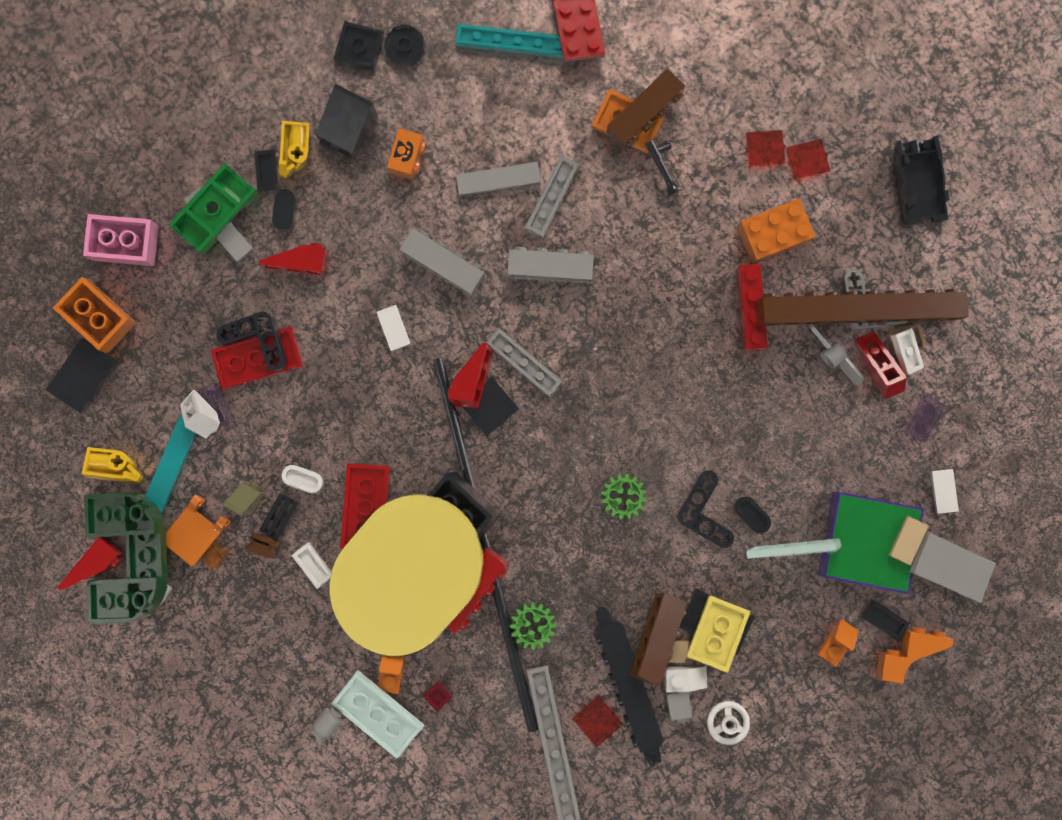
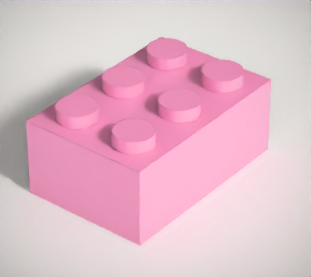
(121, 240)

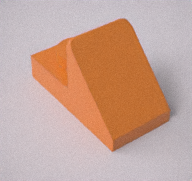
(838, 642)
(391, 673)

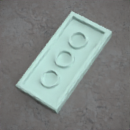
(794, 548)
(377, 714)

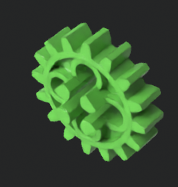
(631, 507)
(544, 630)

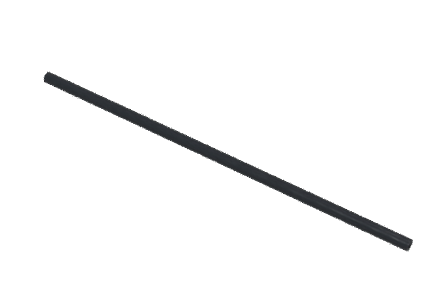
(498, 594)

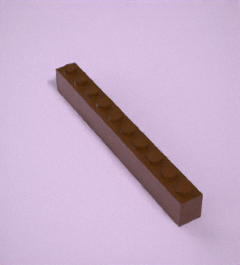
(861, 308)

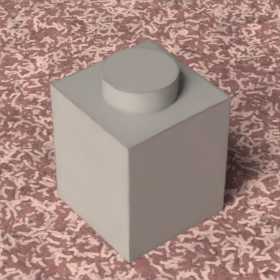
(678, 706)

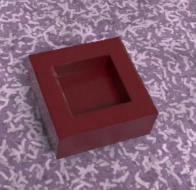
(437, 696)

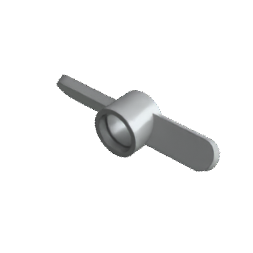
(835, 356)

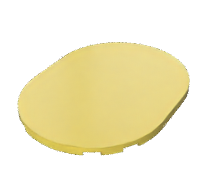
(406, 575)

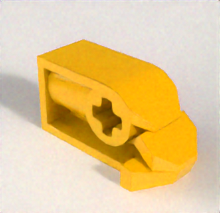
(293, 140)
(103, 465)

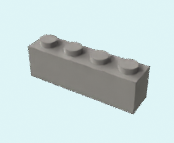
(442, 262)
(550, 265)

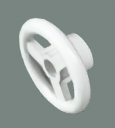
(714, 731)

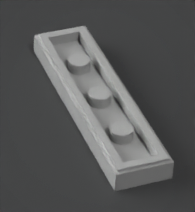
(498, 179)
(551, 197)
(230, 236)
(524, 362)

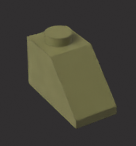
(245, 499)

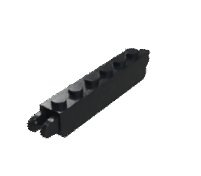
(631, 690)

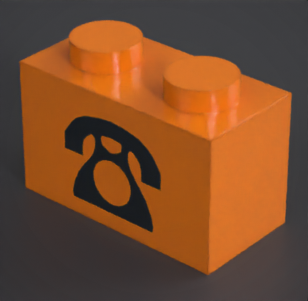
(406, 154)

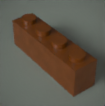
(645, 109)
(658, 639)

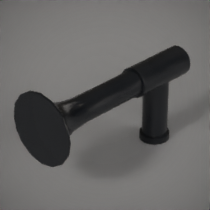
(655, 152)

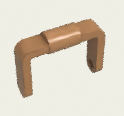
(898, 328)

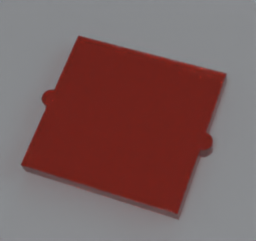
(765, 148)
(808, 159)
(597, 721)

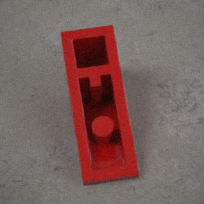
(302, 259)
(881, 365)
(470, 381)
(98, 559)

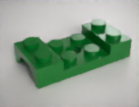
(199, 225)

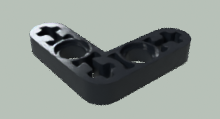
(258, 329)
(698, 518)

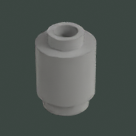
(326, 723)

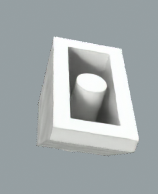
(199, 415)
(685, 678)

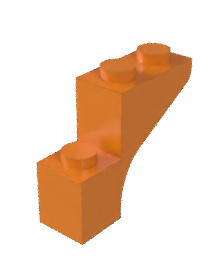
(915, 645)

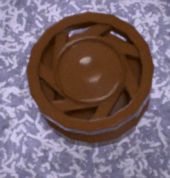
(262, 547)

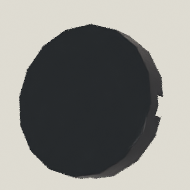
(404, 45)

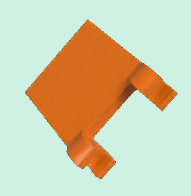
(194, 533)

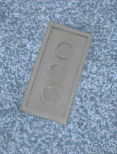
(952, 567)

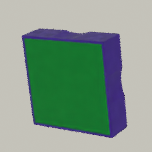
(866, 536)

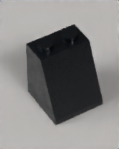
(346, 122)

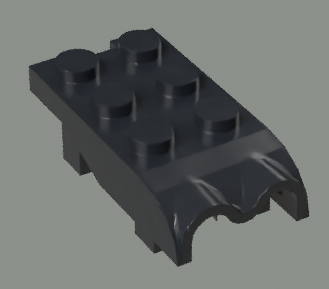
(921, 181)

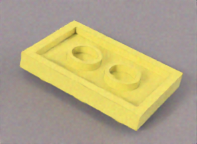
(718, 633)

